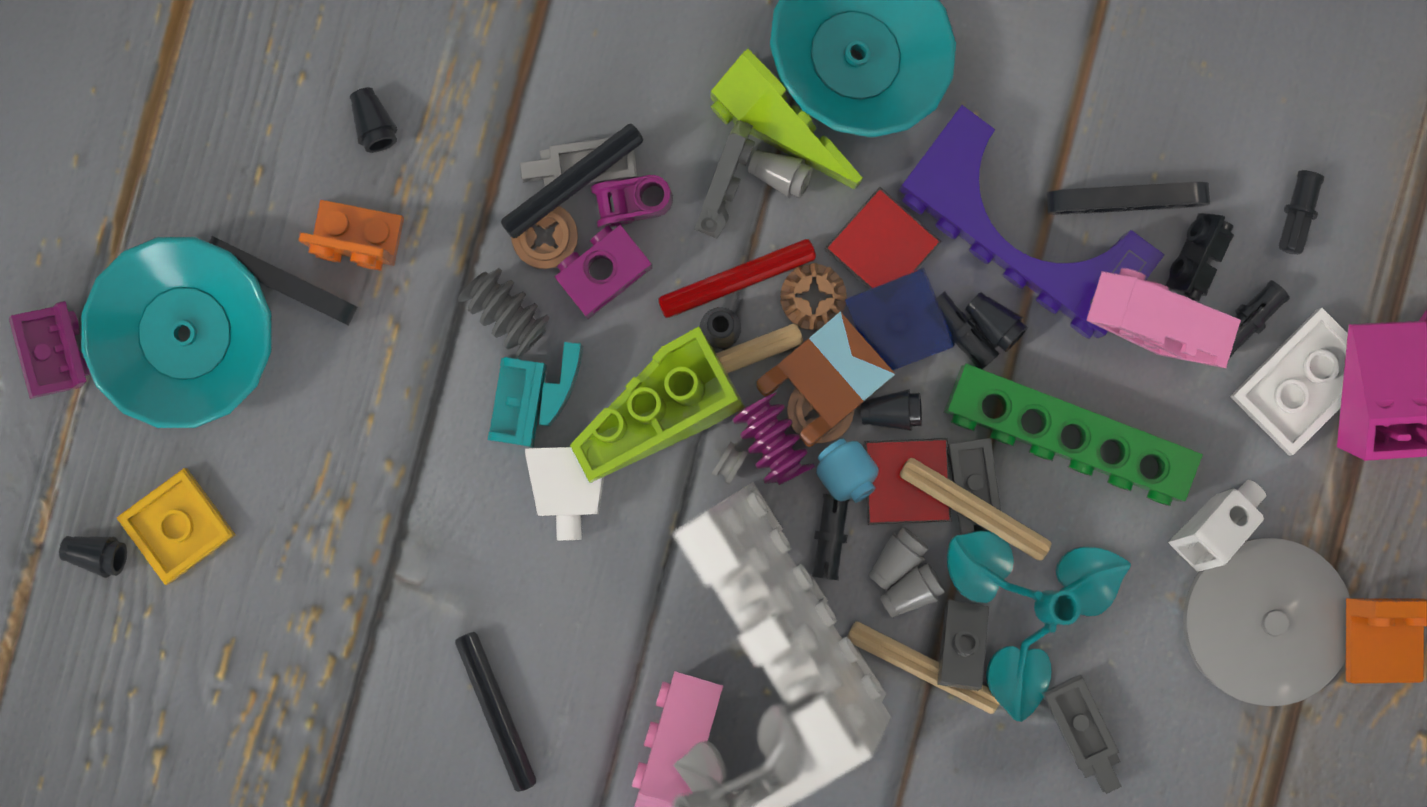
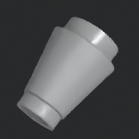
(781, 172)
(898, 558)
(913, 591)

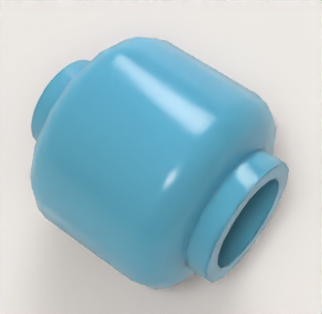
(847, 471)

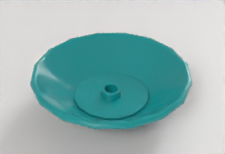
(902, 69)
(135, 324)

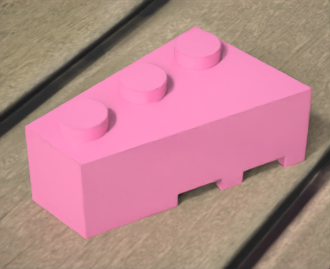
(1162, 319)
(686, 720)

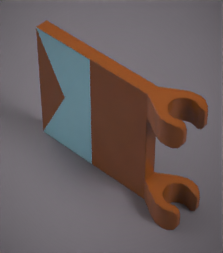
(832, 372)

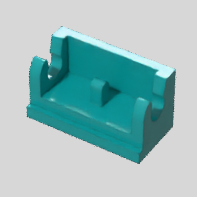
(517, 402)

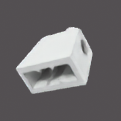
(562, 489)
(1220, 527)

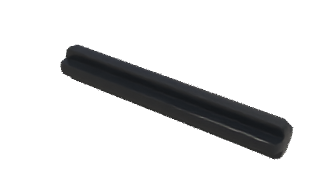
(572, 181)
(495, 711)

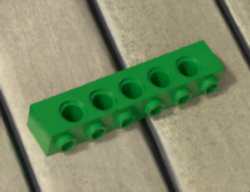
(1175, 463)

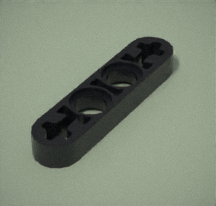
(1128, 198)
(292, 285)

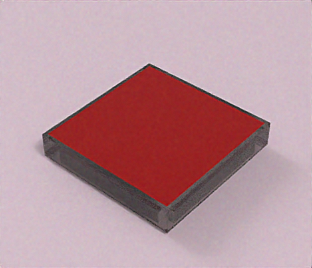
(882, 242)
(895, 498)

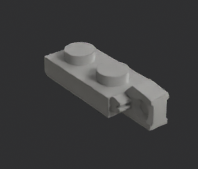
(563, 156)

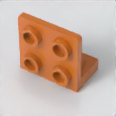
(354, 232)
(1385, 640)

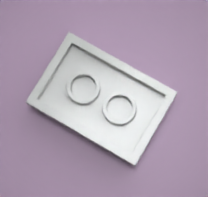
(1298, 383)

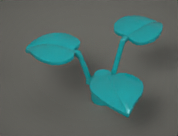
(1090, 584)

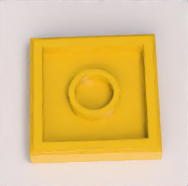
(176, 526)

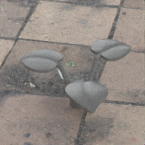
(706, 774)

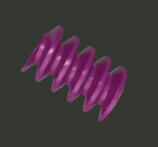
(772, 441)

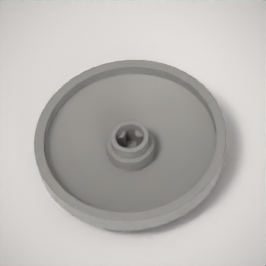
(1268, 623)

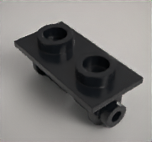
(1205, 239)

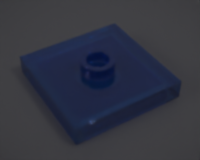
(901, 319)

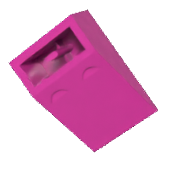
(1385, 391)

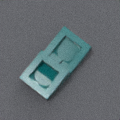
(556, 395)

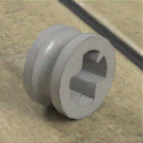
(730, 463)

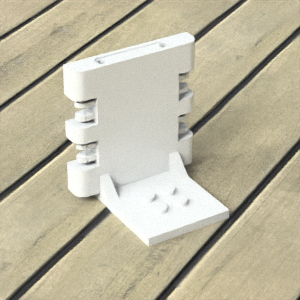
(793, 636)

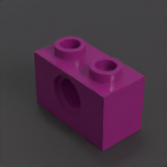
(594, 294)

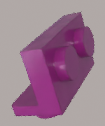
(49, 350)

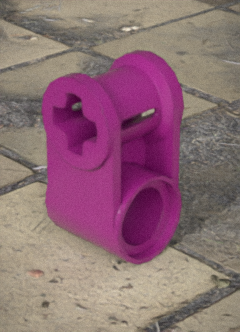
(628, 200)

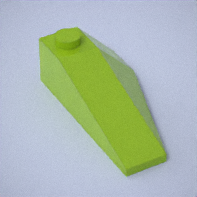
(758, 98)
(666, 403)

